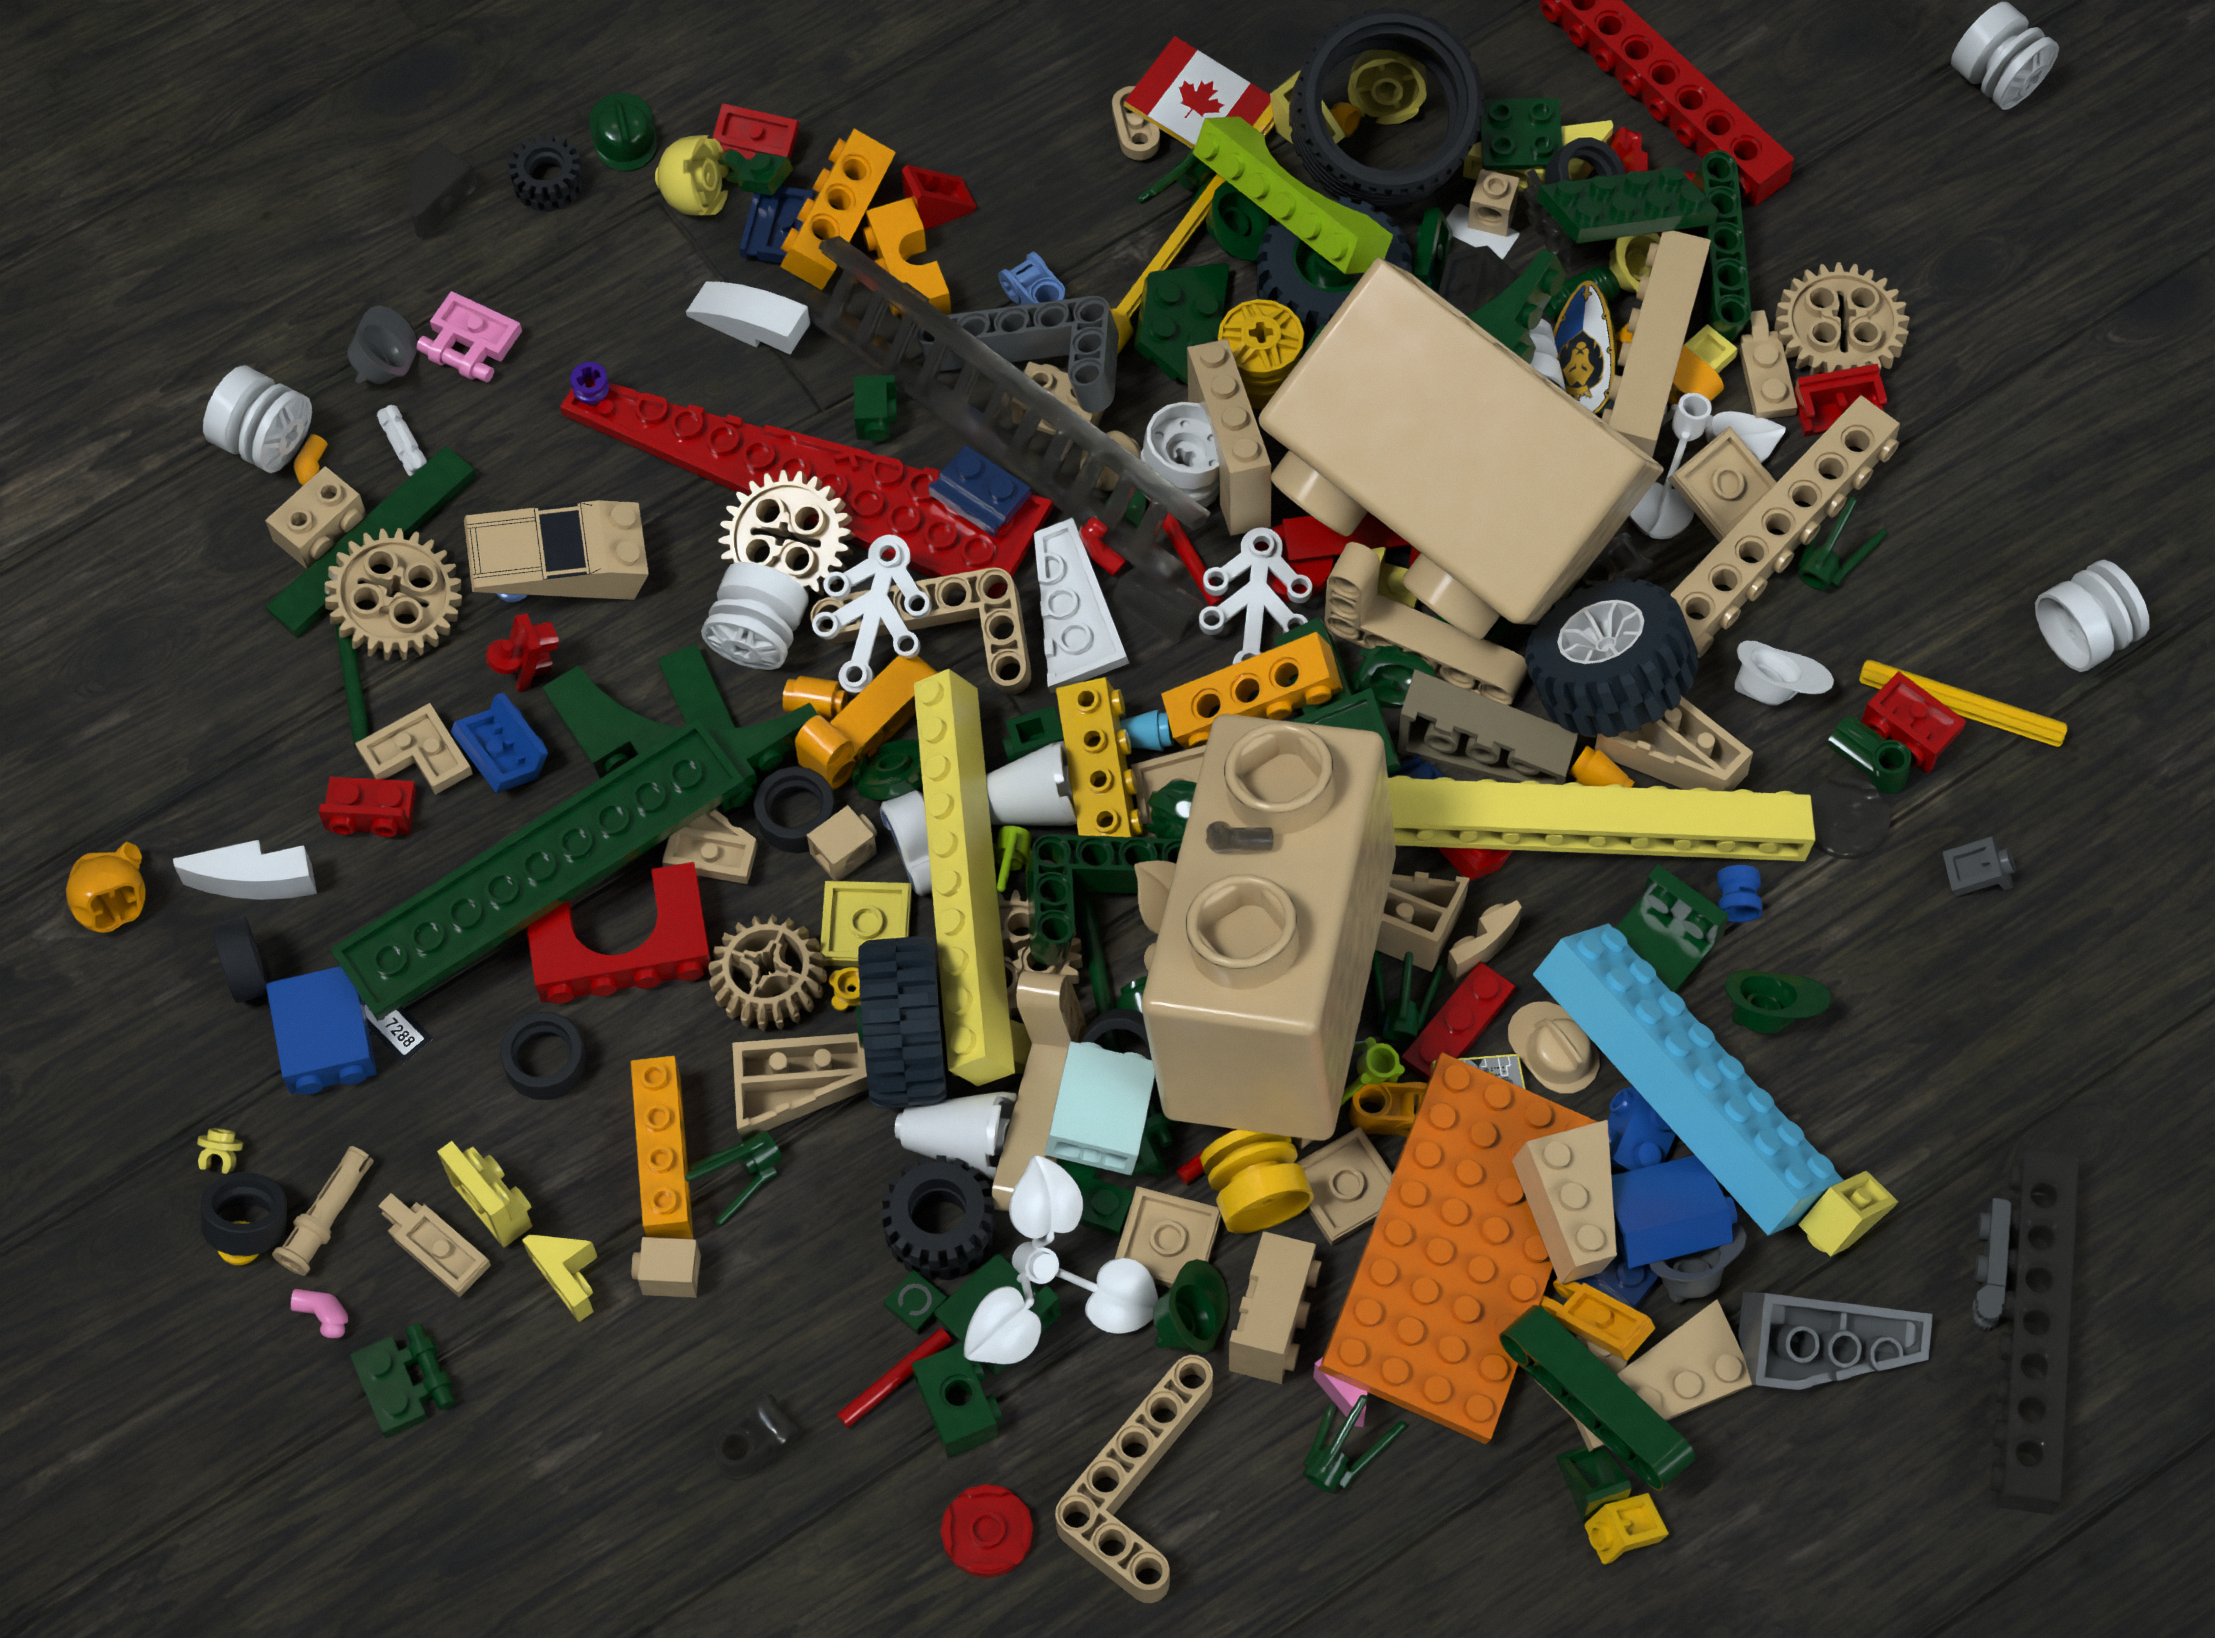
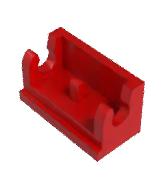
(1828, 395)

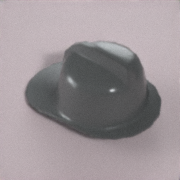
(382, 346)
(1699, 1272)

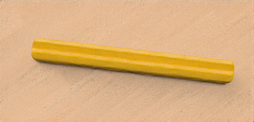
(1974, 705)

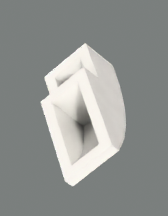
(751, 314)
(249, 872)

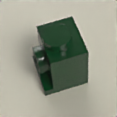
(874, 406)
(1032, 732)

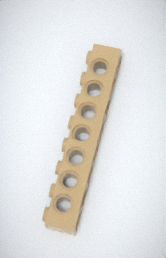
(1859, 426)

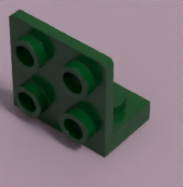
(1520, 133)
(1672, 927)
(996, 1273)

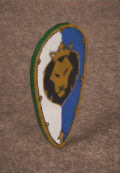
(1587, 347)

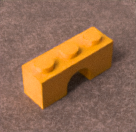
(896, 235)

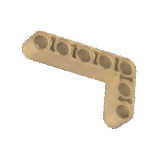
(976, 605)
(1371, 620)
(1052, 1021)
(1128, 1474)

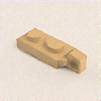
(1766, 370)
(434, 1244)

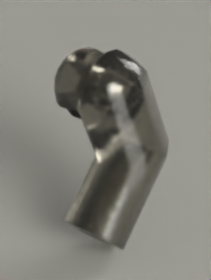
(1227, 839)

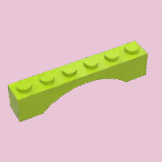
(1334, 231)

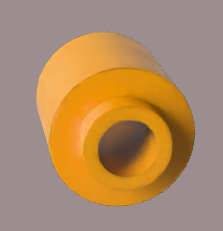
(823, 694)

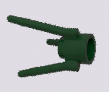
(1188, 172)
(1821, 567)
(1401, 1019)
(754, 1155)
(1327, 1466)

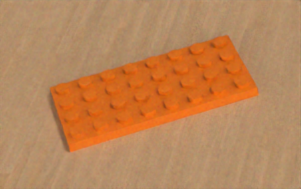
(1450, 1255)

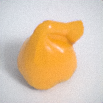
(106, 888)

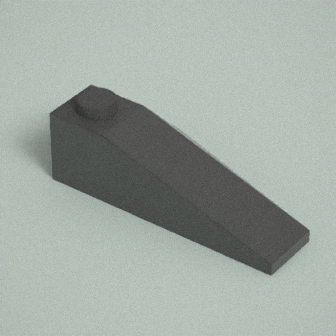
(1814, 1341)

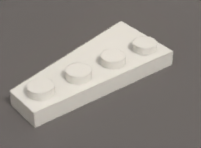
(1075, 617)

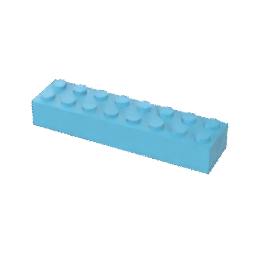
(1687, 1077)

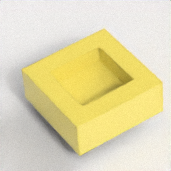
(1712, 348)

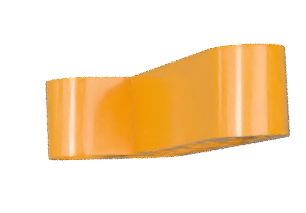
(863, 724)

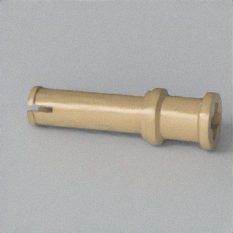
(313, 1227)

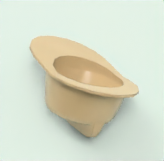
(1553, 1047)

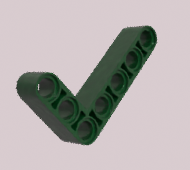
(1074, 874)

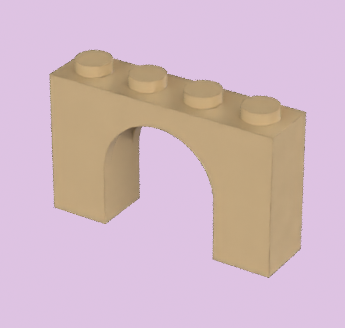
(1238, 442)

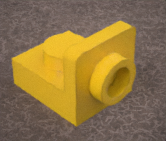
(1625, 1527)

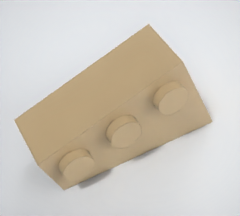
(1682, 750)
(1420, 916)
(793, 1078)
(1571, 1198)
(1274, 1308)

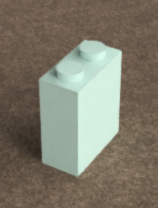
(1100, 1107)

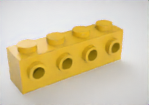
(1097, 759)

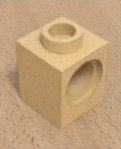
(1493, 202)
(843, 843)

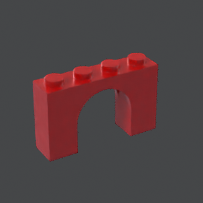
(673, 950)

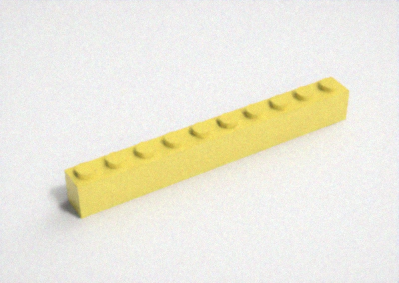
(1601, 819)
(963, 879)

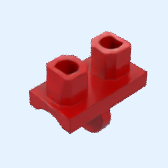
(524, 652)

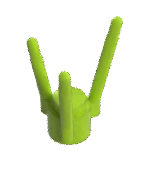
(1011, 852)
(1374, 1066)

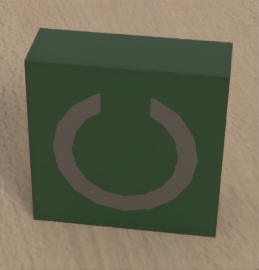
(914, 1302)

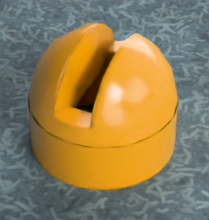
(1347, 117)

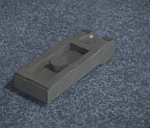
(1992, 1266)

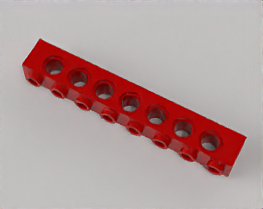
(1658, 63)

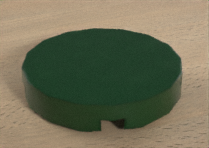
(890, 772)

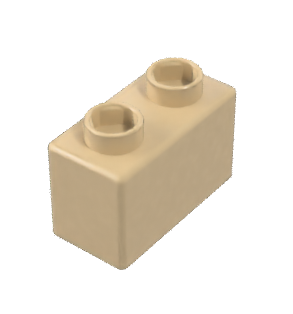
(1454, 451)
(1273, 947)

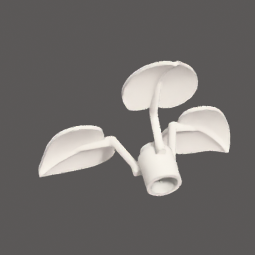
(1663, 510)
(1042, 1204)

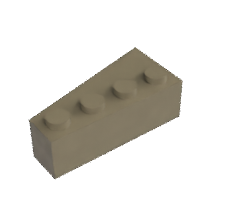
(1482, 734)

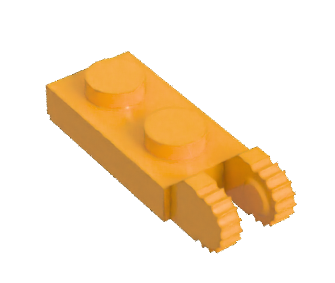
(1599, 1318)

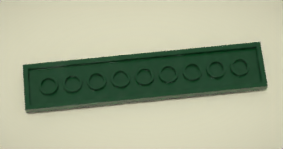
(537, 868)

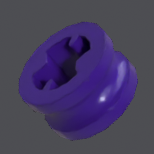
(592, 394)

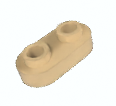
(1133, 129)

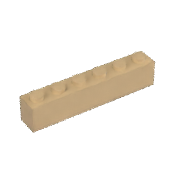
(1657, 338)

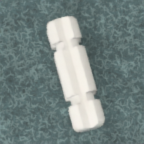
(401, 439)

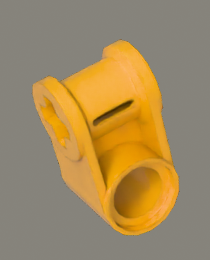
(1396, 1107)

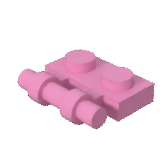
(473, 326)

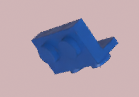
(501, 745)
(1636, 1132)

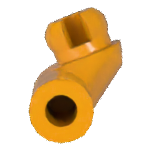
(306, 462)

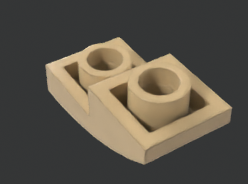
(1493, 932)

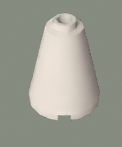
(1033, 790)
(959, 1128)

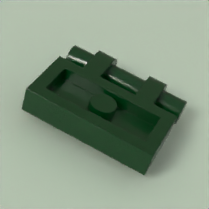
(389, 1386)

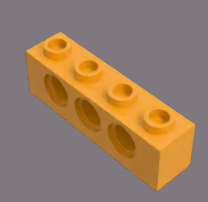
(867, 164)
(1269, 672)
(661, 1148)

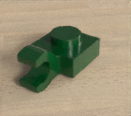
(760, 174)

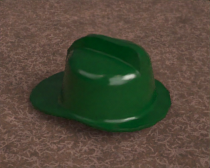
(623, 131)
(1236, 222)
(1773, 1001)
(1192, 1309)

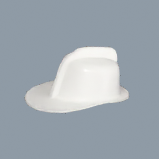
(1778, 675)

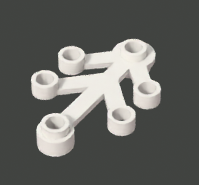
(1255, 594)
(874, 606)

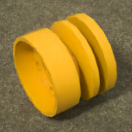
(1265, 346)
(1256, 1180)

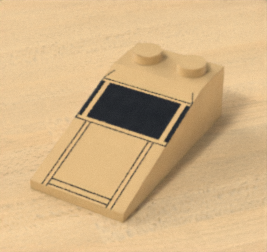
(559, 550)

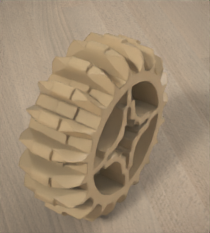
(740, 957)

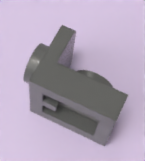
(1979, 866)

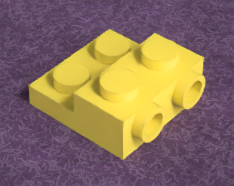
(482, 1189)

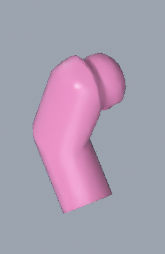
(326, 1308)

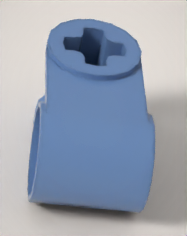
(1031, 282)

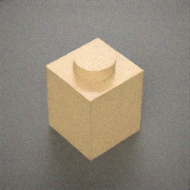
(667, 1267)

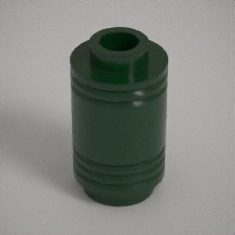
(1601, 276)

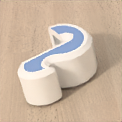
(907, 823)

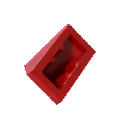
(936, 195)

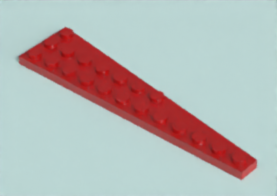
(877, 489)

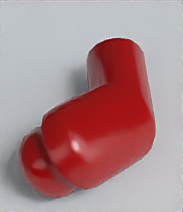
(1099, 550)

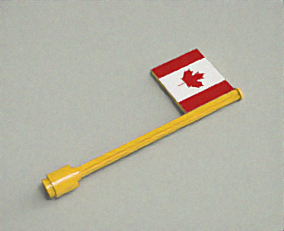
(1177, 98)

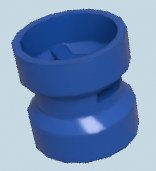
(1739, 892)

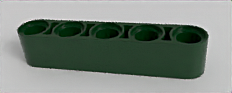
(1721, 264)
(1597, 1397)

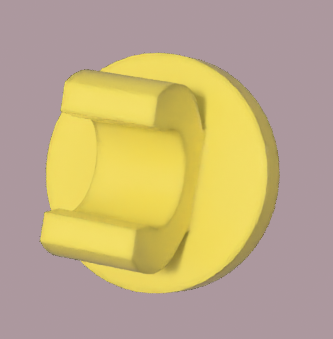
(221, 1143)

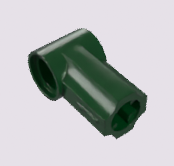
(1869, 752)

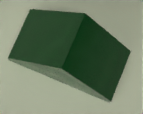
(1593, 1479)

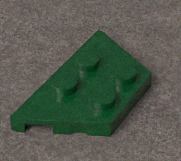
(1179, 312)

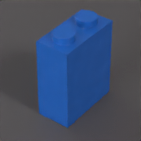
(320, 1031)
(1670, 1211)

